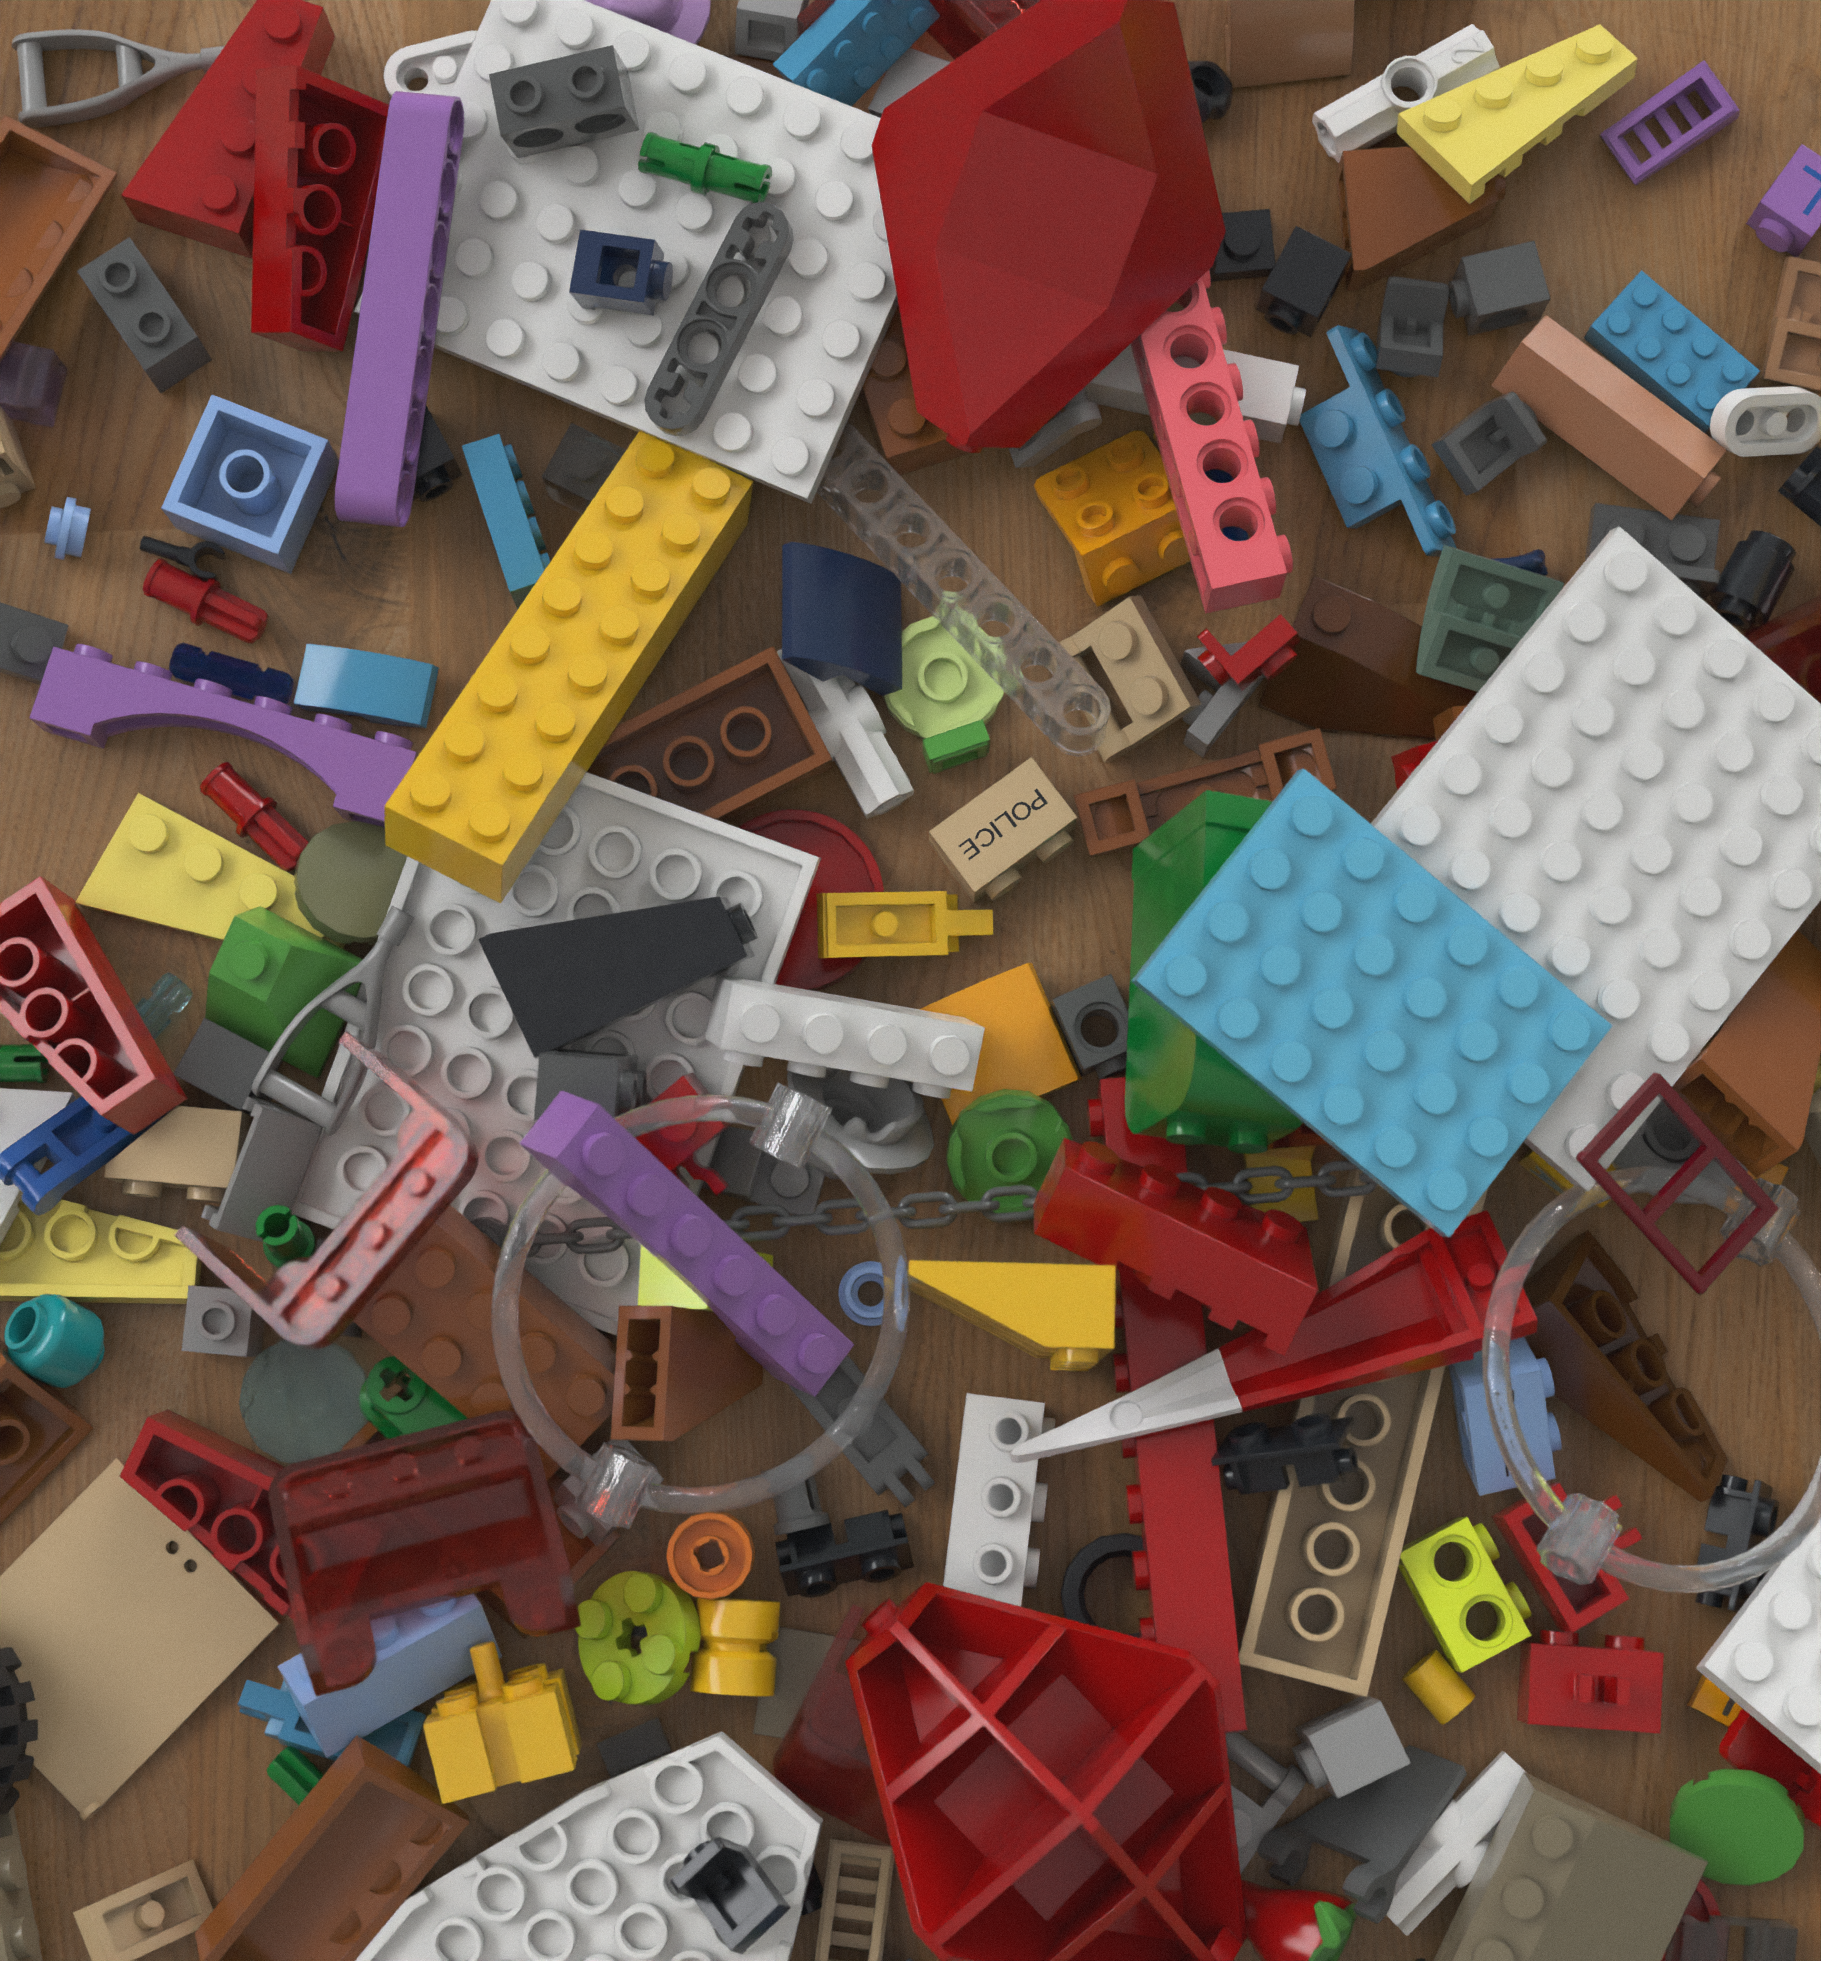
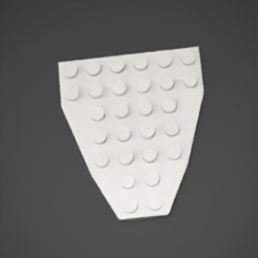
(600, 1870)

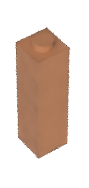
(1611, 419)

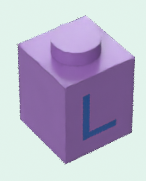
(1791, 206)

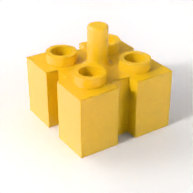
(501, 1731)

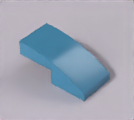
(366, 685)

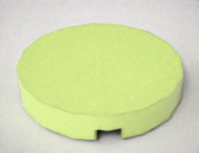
(940, 683)

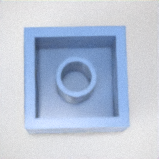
(251, 483)

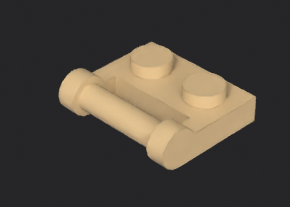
(1140, 672)

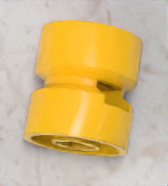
(735, 1647)

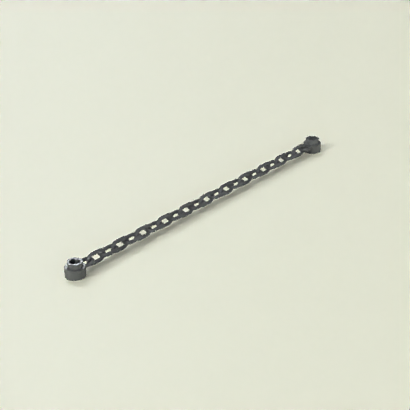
(498, 1230)

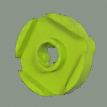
(606, 1631)

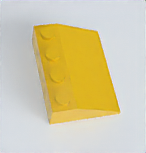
(1038, 1308)

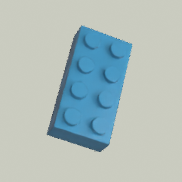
(854, 45)
(1669, 351)
(506, 513)

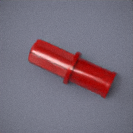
(205, 602)
(254, 815)

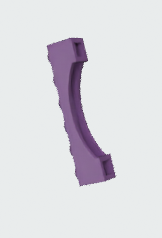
(94, 699)
(638, 1193)

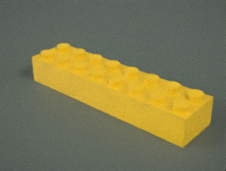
(567, 666)

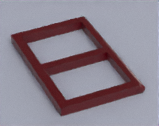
(1709, 1149)

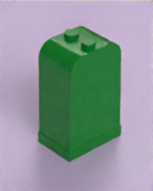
(1173, 1077)

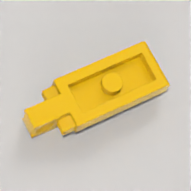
(895, 924)

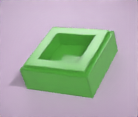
(956, 747)

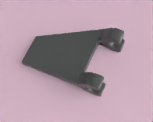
(1372, 1825)

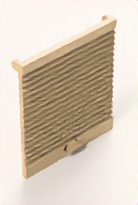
(119, 1636)

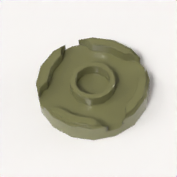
(347, 881)

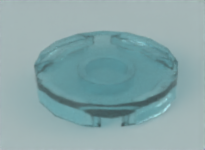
(302, 1400)

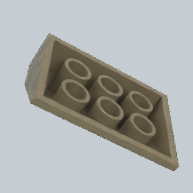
(1570, 1886)

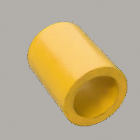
(1438, 1687)

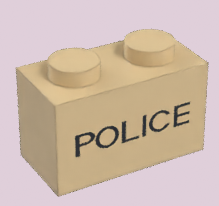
(1004, 832)

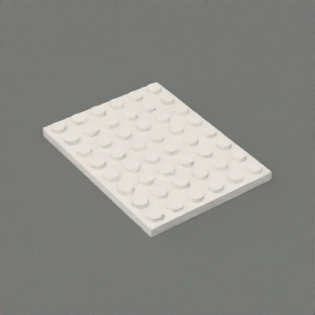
(522, 220)
(1630, 819)
(463, 1046)

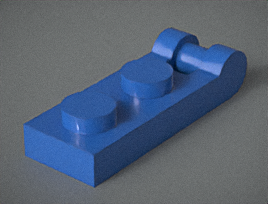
(77, 1145)

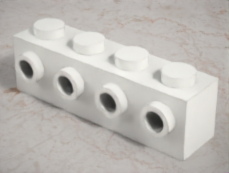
(845, 1034)
(996, 1500)

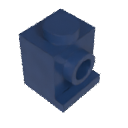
(605, 258)

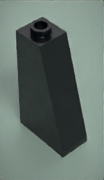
(603, 968)

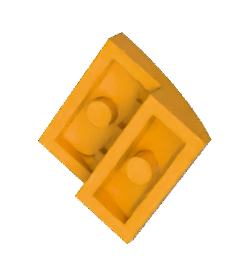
(1020, 1037)

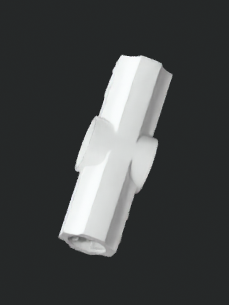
(1373, 109)
(854, 739)
(1454, 1844)

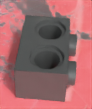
(564, 101)
(144, 315)
(594, 1076)

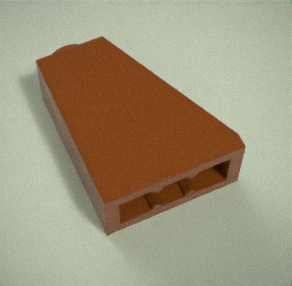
(1400, 211)
(675, 1371)

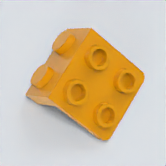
(1116, 515)

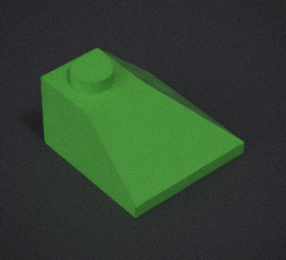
(268, 976)

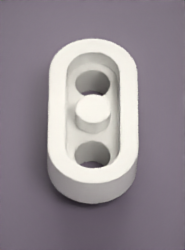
(434, 60)
(1756, 421)

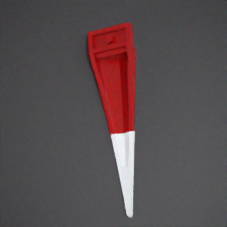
(1387, 1320)

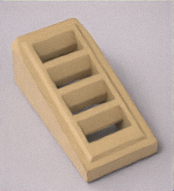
(864, 1856)

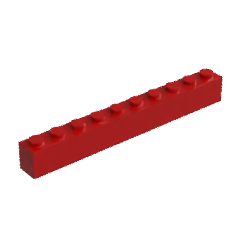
(1176, 1483)

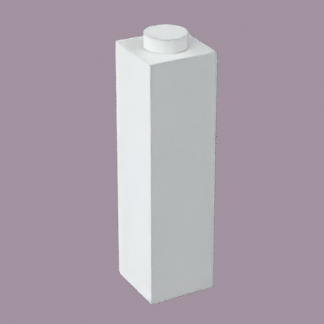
(1267, 391)

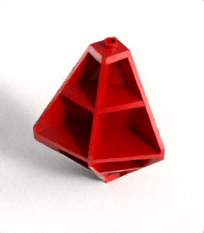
(1043, 210)
(1048, 1784)

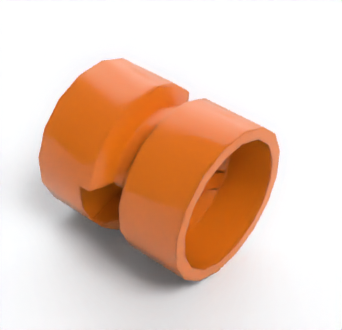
(711, 1554)

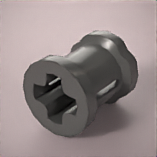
(799, 1508)

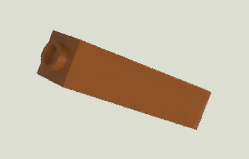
(1763, 1062)

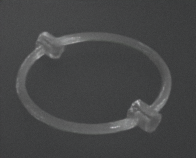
(621, 1479)
(1585, 1529)

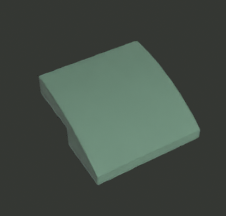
(1477, 616)

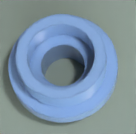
(67, 528)
(848, 1293)

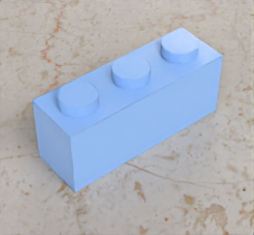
(416, 1660)

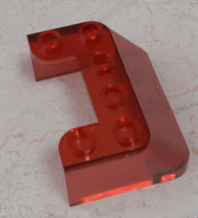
(416, 1528)

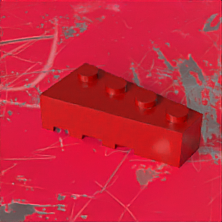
(213, 1493)

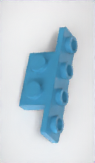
(1367, 451)

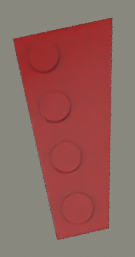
(204, 163)
(311, 204)
(76, 1011)
(1180, 1238)

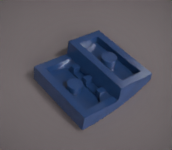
(841, 617)

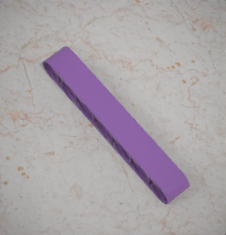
(399, 309)

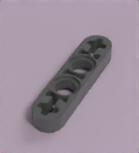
(709, 315)

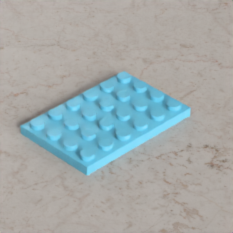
(1372, 1003)

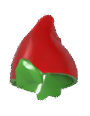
(1296, 1923)

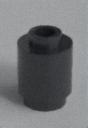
(1753, 579)

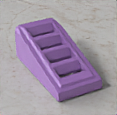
(1710, 91)

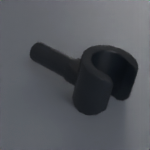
(184, 555)

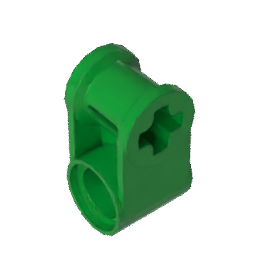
(414, 1411)

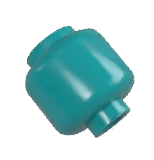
(55, 1340)

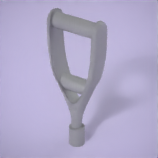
(130, 75)
(347, 1007)

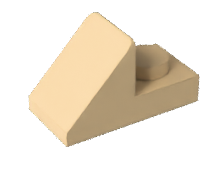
(145, 1915)

